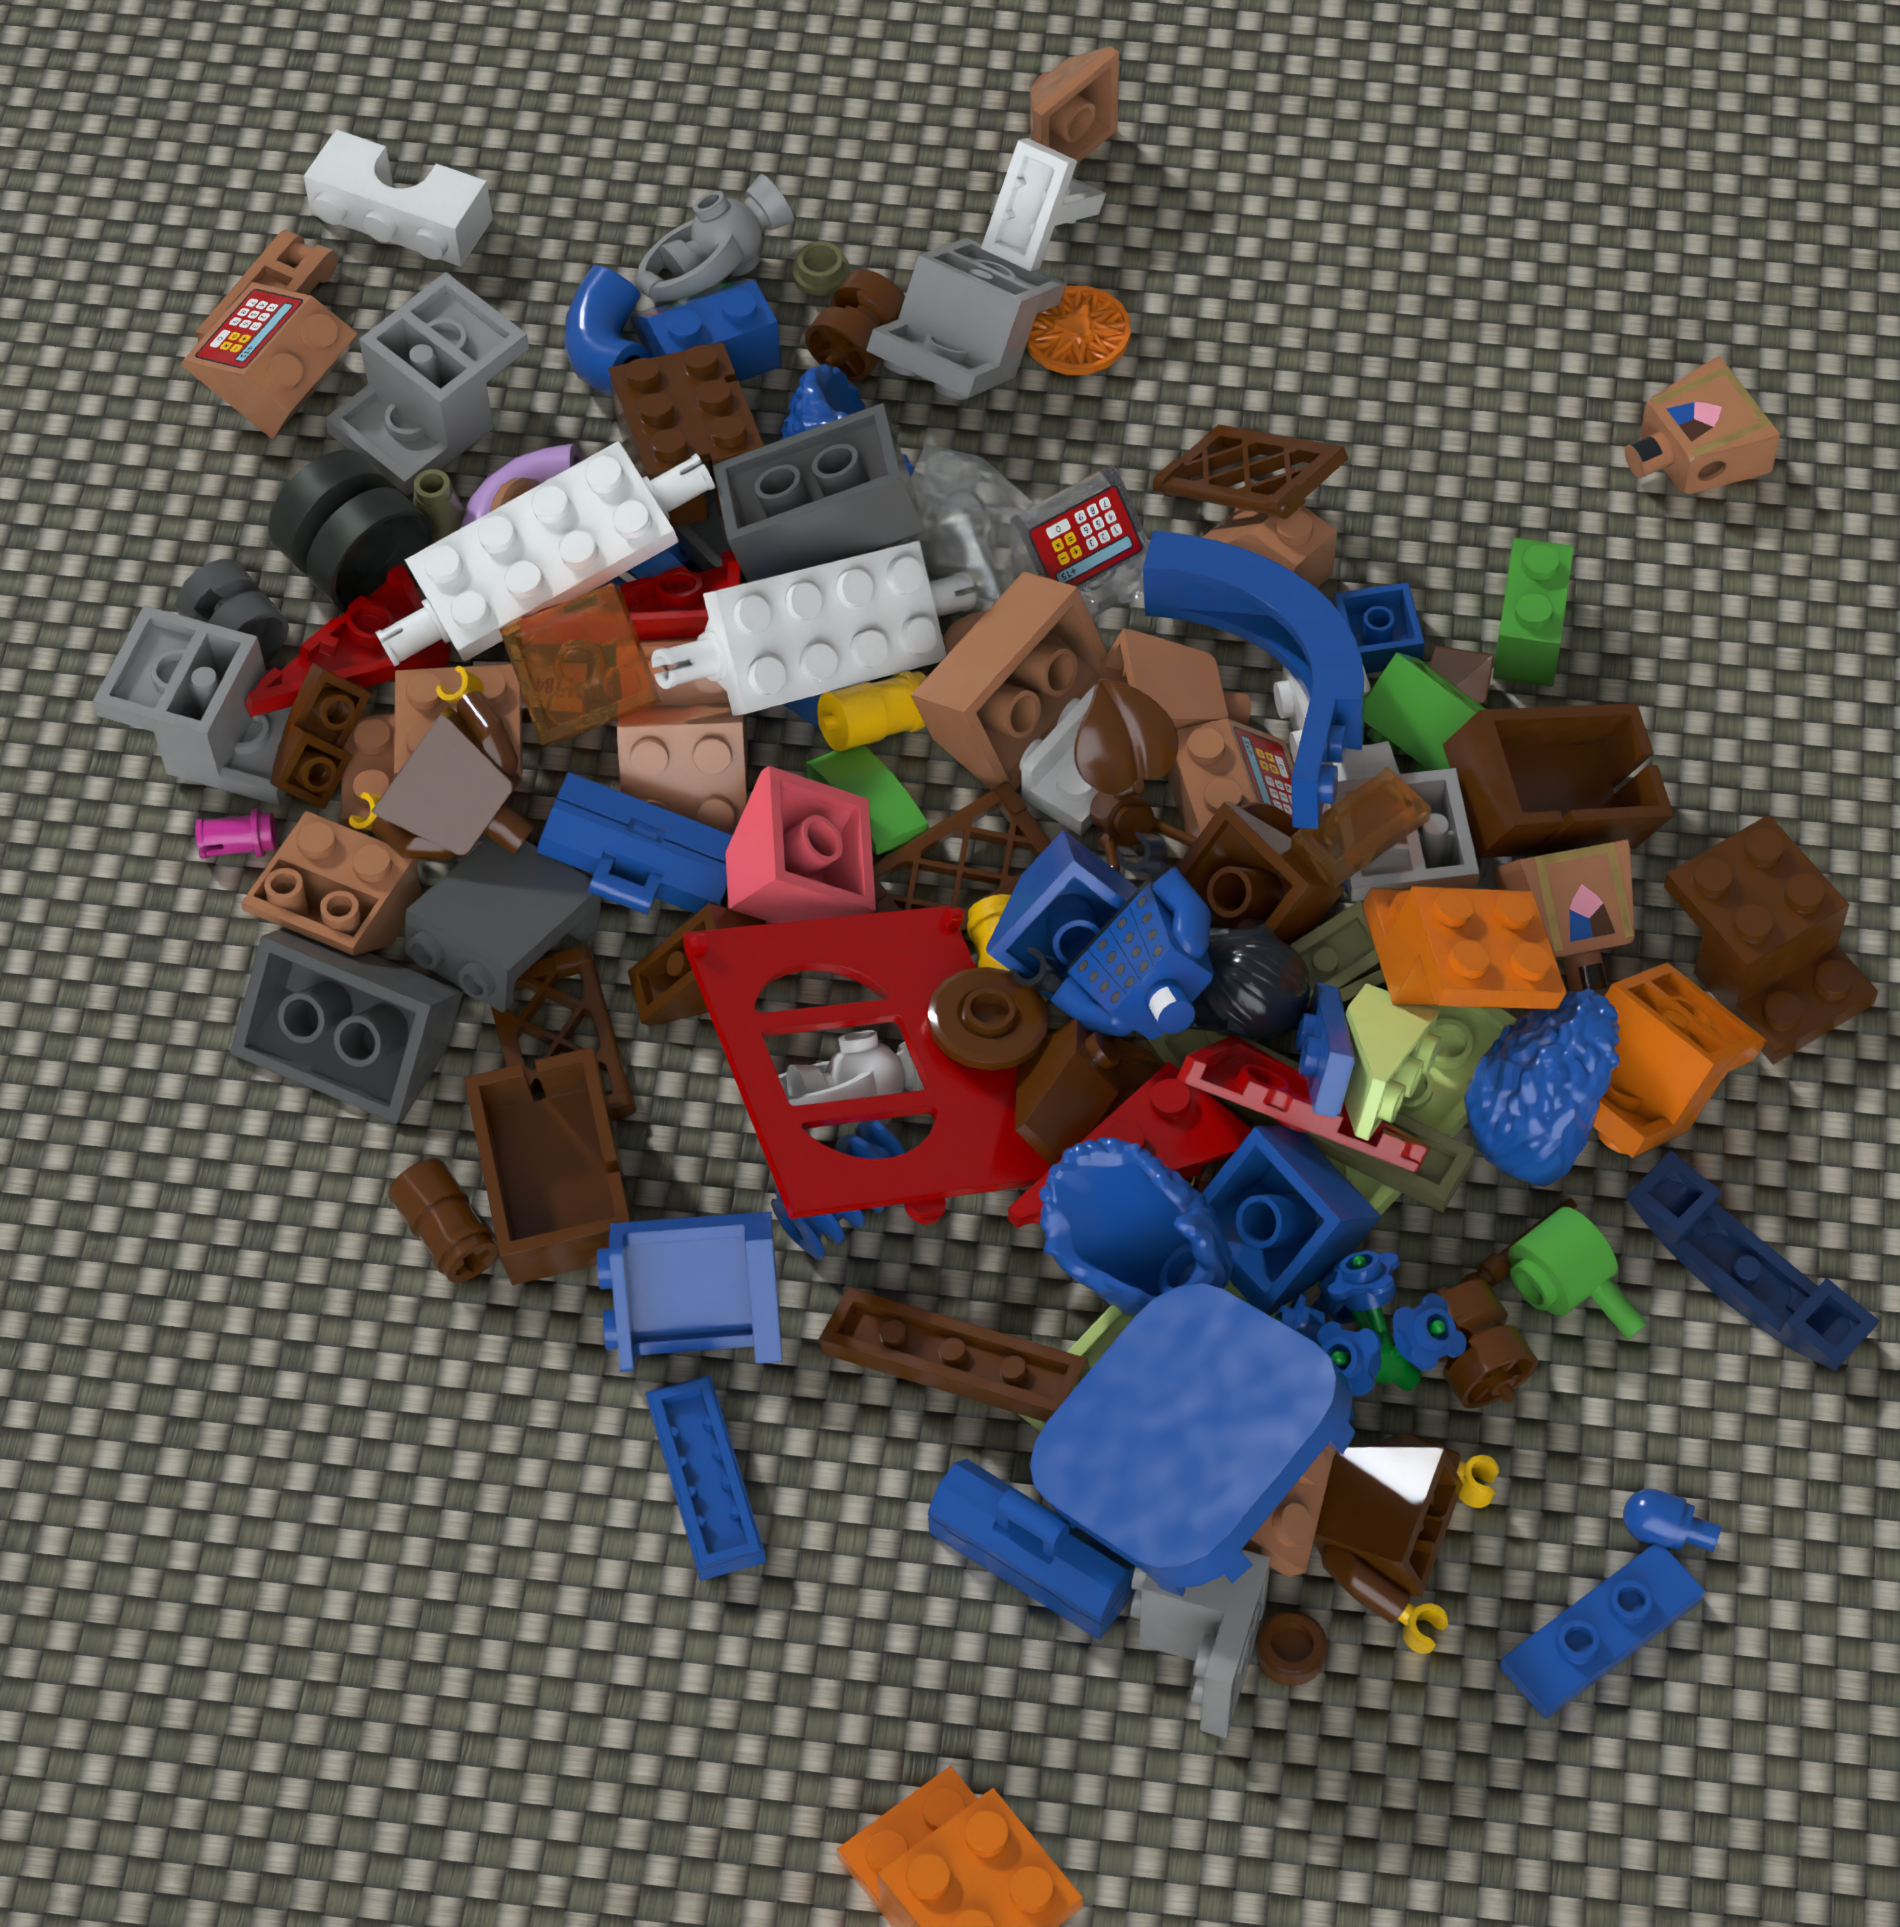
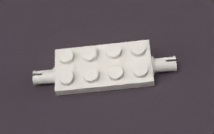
(542, 551)
(819, 629)

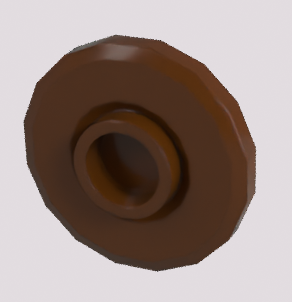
(987, 1019)

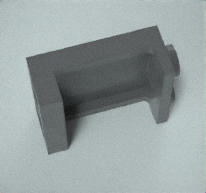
(498, 918)

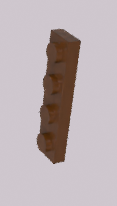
(951, 1355)

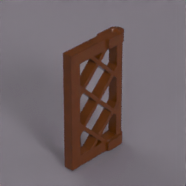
(1243, 444)
(959, 824)
(542, 979)

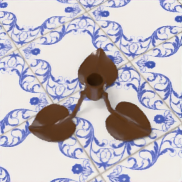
(1121, 744)

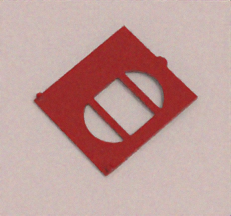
(904, 962)

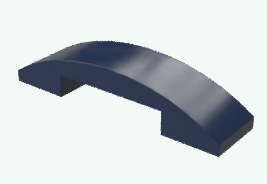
(1746, 1271)

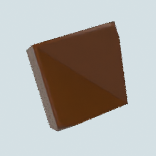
(1465, 669)

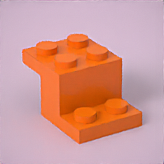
(1463, 948)
(1671, 1056)
(957, 1863)

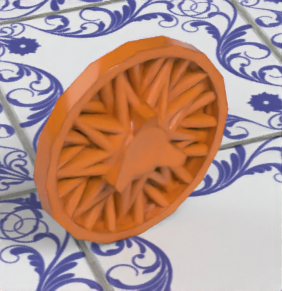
(1081, 333)

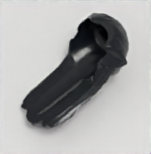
(1255, 987)

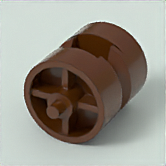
(844, 329)
(1495, 1353)

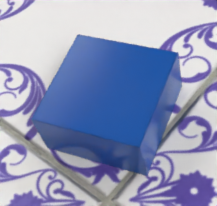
(1382, 623)

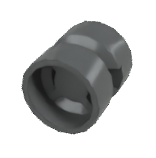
(231, 599)

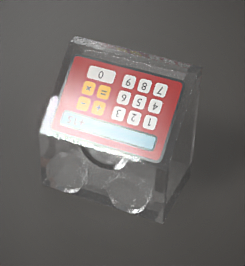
(1084, 540)

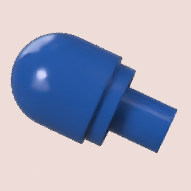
(1668, 1521)

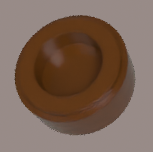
(1291, 1648)

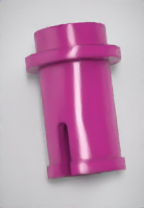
(237, 834)

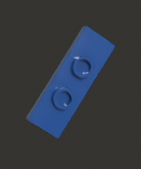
(1325, 1050)
(705, 1477)
(1601, 1629)

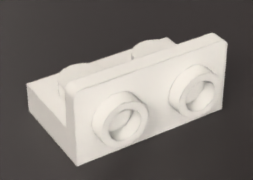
(1051, 774)

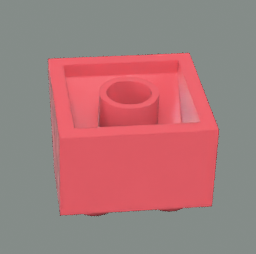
(800, 852)

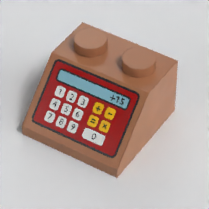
(270, 354)
(1231, 765)

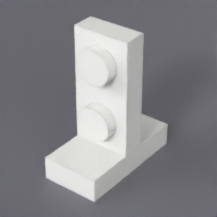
(1033, 201)

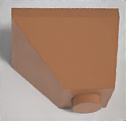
(1076, 103)
(1298, 543)

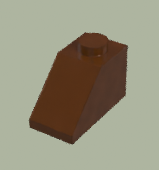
(664, 979)
(1065, 1089)

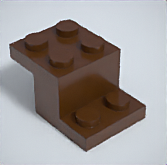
(1771, 937)

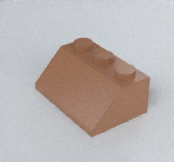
(1012, 677)

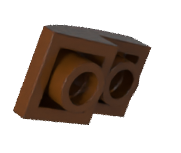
(313, 739)

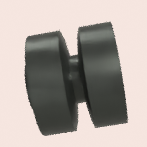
(346, 526)

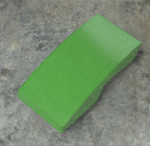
(892, 810)

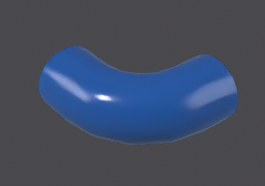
(596, 327)

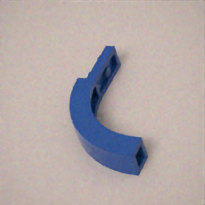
(1289, 620)

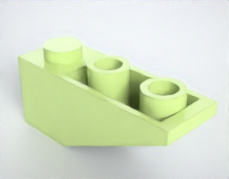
(1390, 1053)

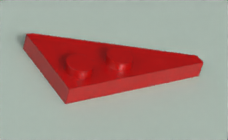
(674, 601)
(351, 647)
(1277, 1090)
(1170, 1122)

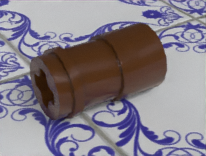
(443, 1219)

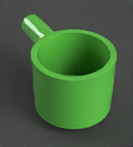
(1567, 1263)

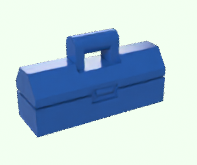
(635, 848)
(1030, 1547)

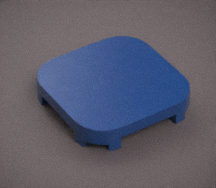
(1191, 1434)

